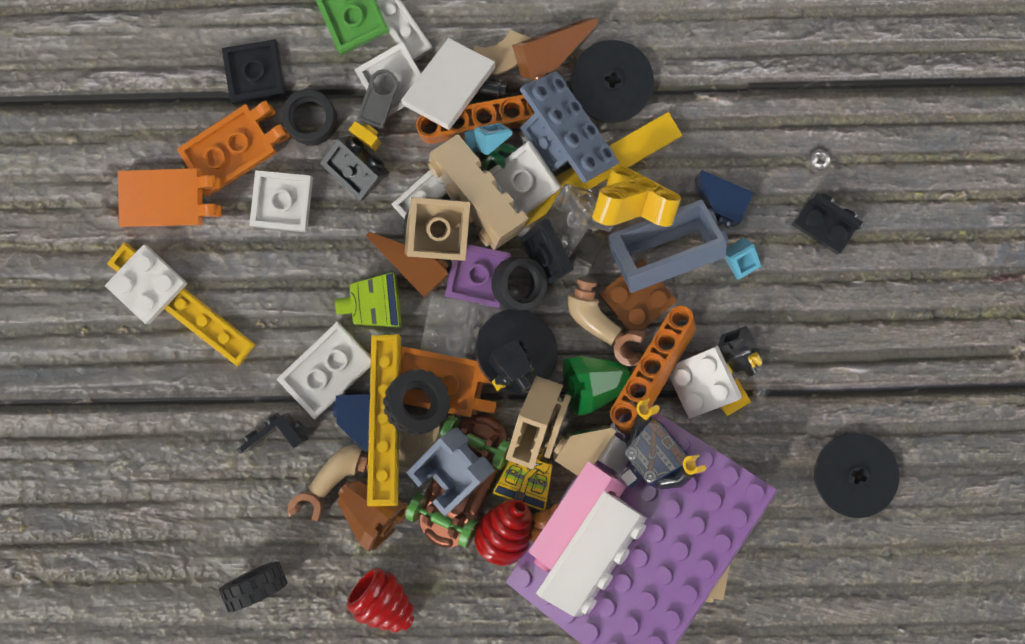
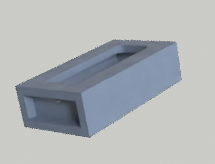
(646, 235)

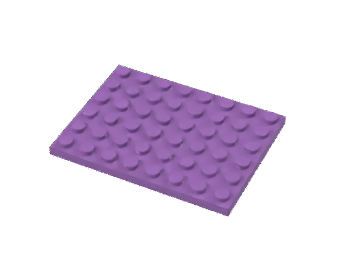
(675, 561)

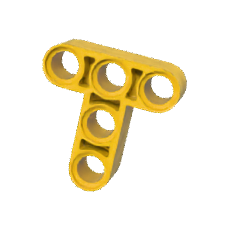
(632, 196)

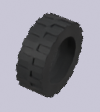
(438, 402)
(253, 586)

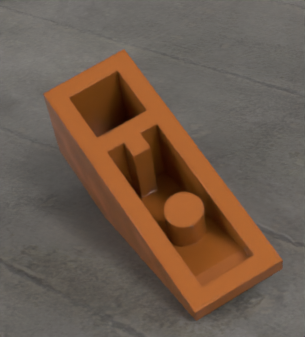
(549, 50)
(422, 273)

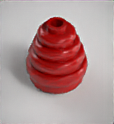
(504, 533)
(380, 602)

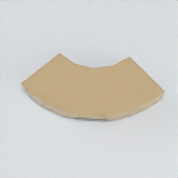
(502, 53)

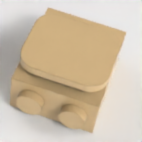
(538, 423)

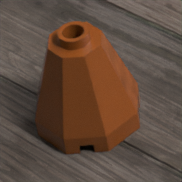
(369, 524)

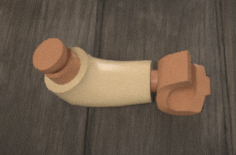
(587, 314)
(341, 464)

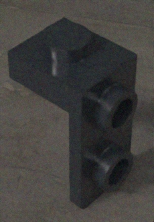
(292, 430)

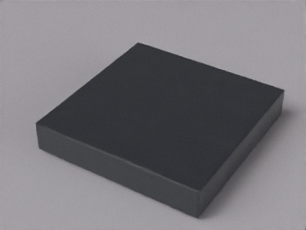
(254, 71)
(545, 247)

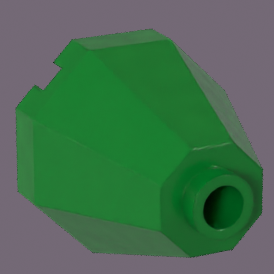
(593, 382)

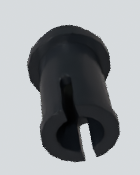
(493, 89)

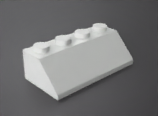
(592, 555)

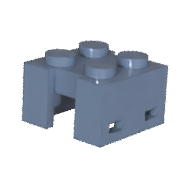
(453, 468)

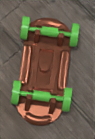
(487, 439)

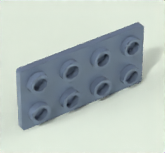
(564, 130)

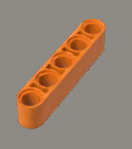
(470, 114)
(654, 356)

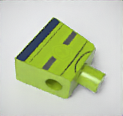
(373, 302)

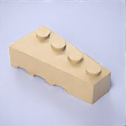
(465, 181)

